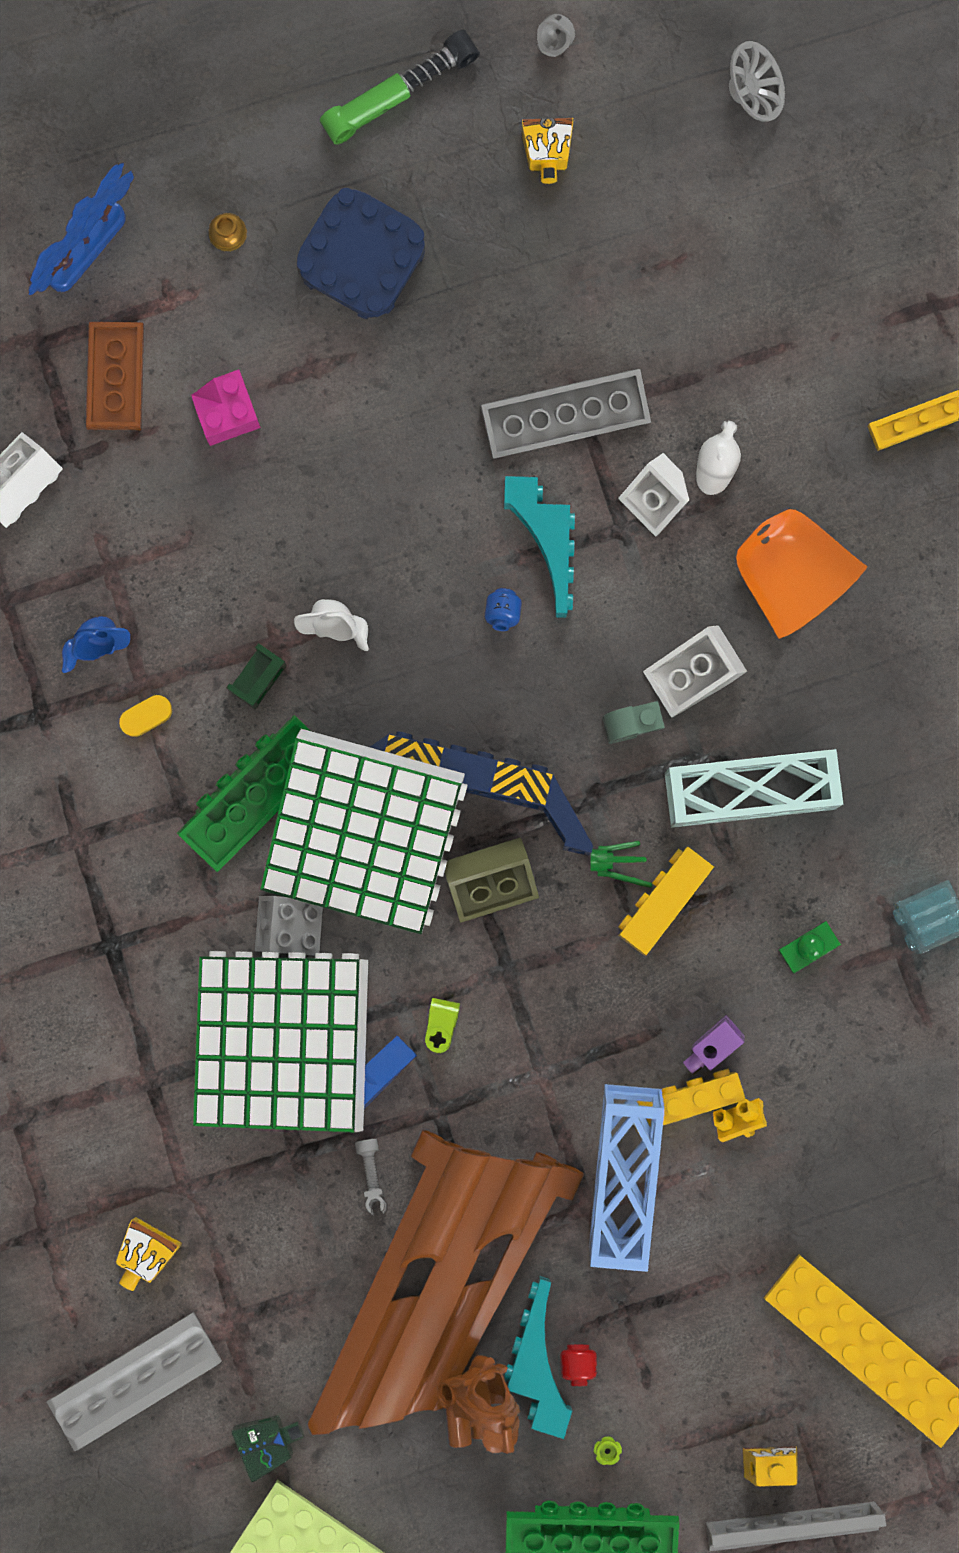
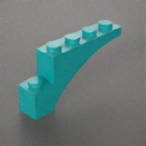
(550, 529)
(531, 1370)

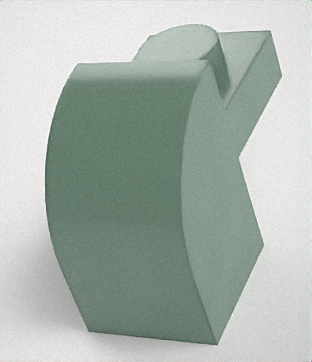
(632, 721)

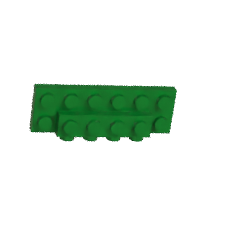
(243, 799)
(590, 1530)

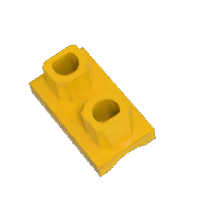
(739, 1120)

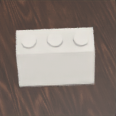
(23, 475)

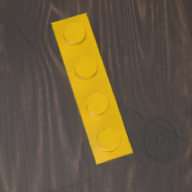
(915, 421)

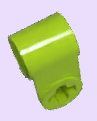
(442, 1020)

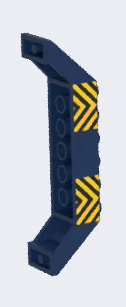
(499, 781)

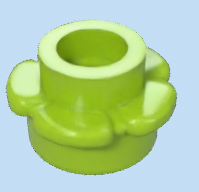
(615, 1450)

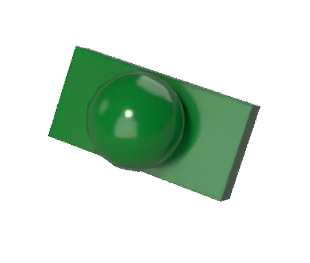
(809, 947)

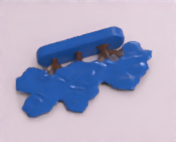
(88, 233)

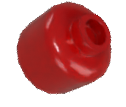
(578, 1364)

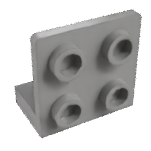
(288, 926)

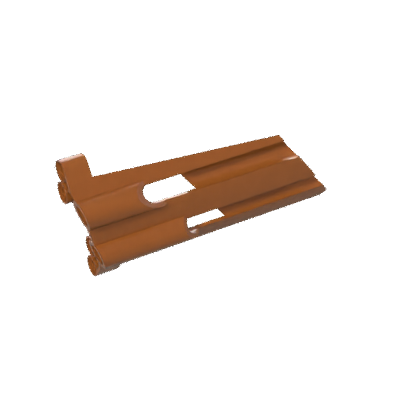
(416, 1341)

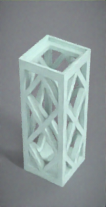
(726, 771)

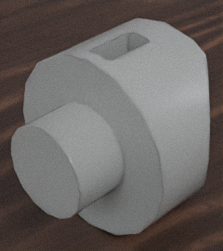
(555, 35)

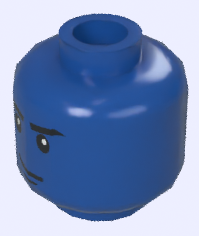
(503, 609)

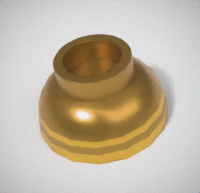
(227, 232)

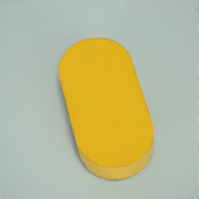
(145, 716)

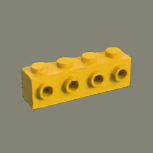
(665, 901)
(699, 1096)

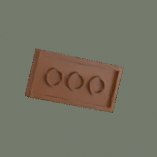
(115, 376)

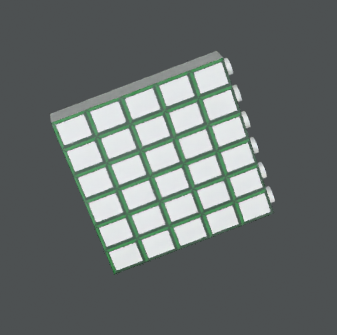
(363, 831)
(281, 1042)

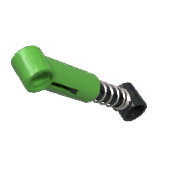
(344, 121)

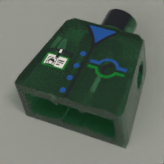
(265, 1444)

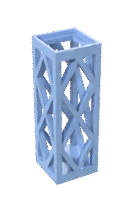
(619, 1250)

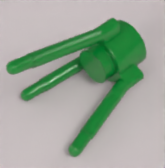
(603, 859)

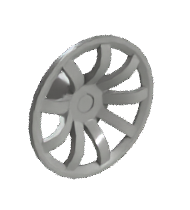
(748, 85)

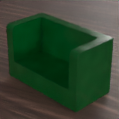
(257, 677)

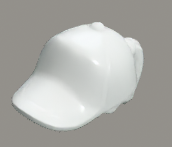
(718, 460)
(334, 621)

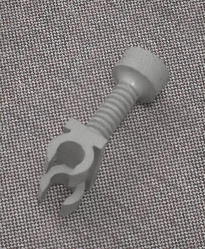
(374, 1194)

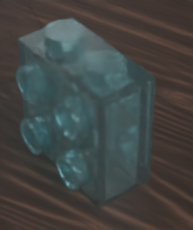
(929, 917)

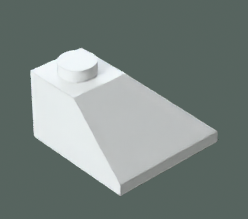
(656, 494)

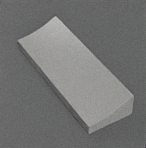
(565, 413)
(794, 1526)

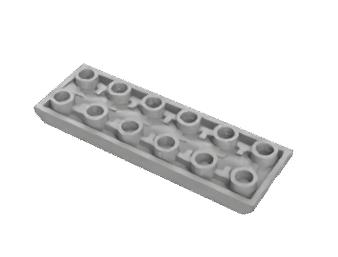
(134, 1381)

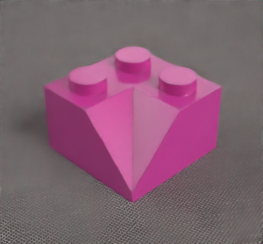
(225, 408)

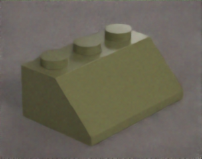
(490, 880)

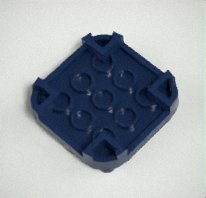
(361, 253)

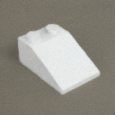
(695, 670)

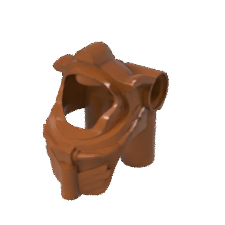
(470, 1410)

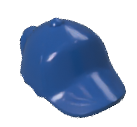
(93, 640)

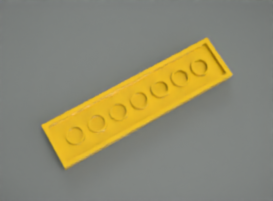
(867, 1349)

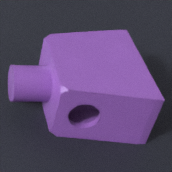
(723, 1036)

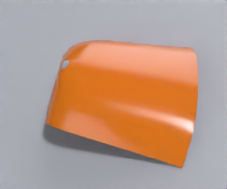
(796, 570)

